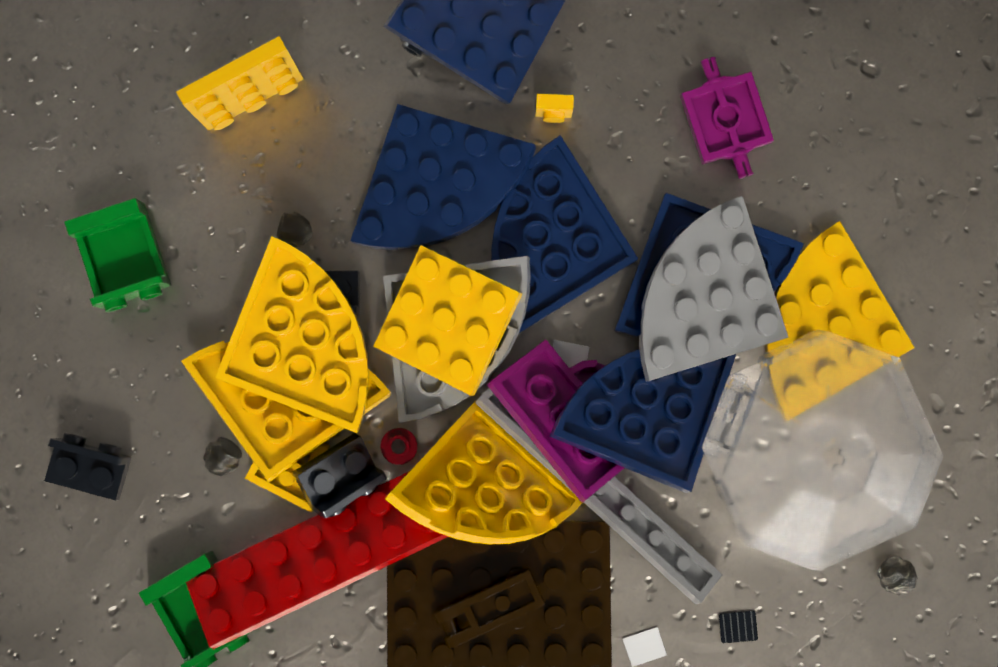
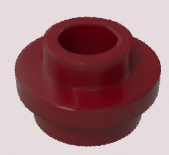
(410, 442)

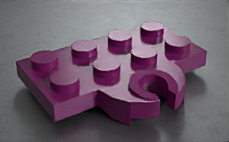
(534, 395)

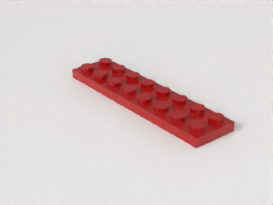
(304, 565)

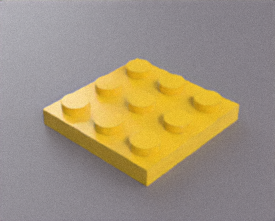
(241, 85)
(447, 320)

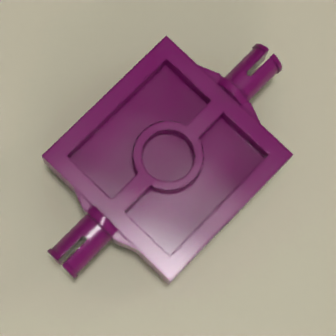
(726, 118)

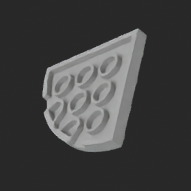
(708, 295)
(424, 395)

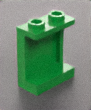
(120, 254)
(179, 615)

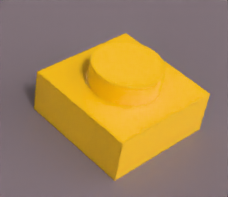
(554, 107)

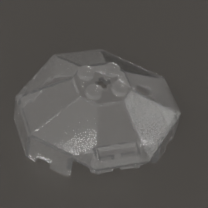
(780, 422)

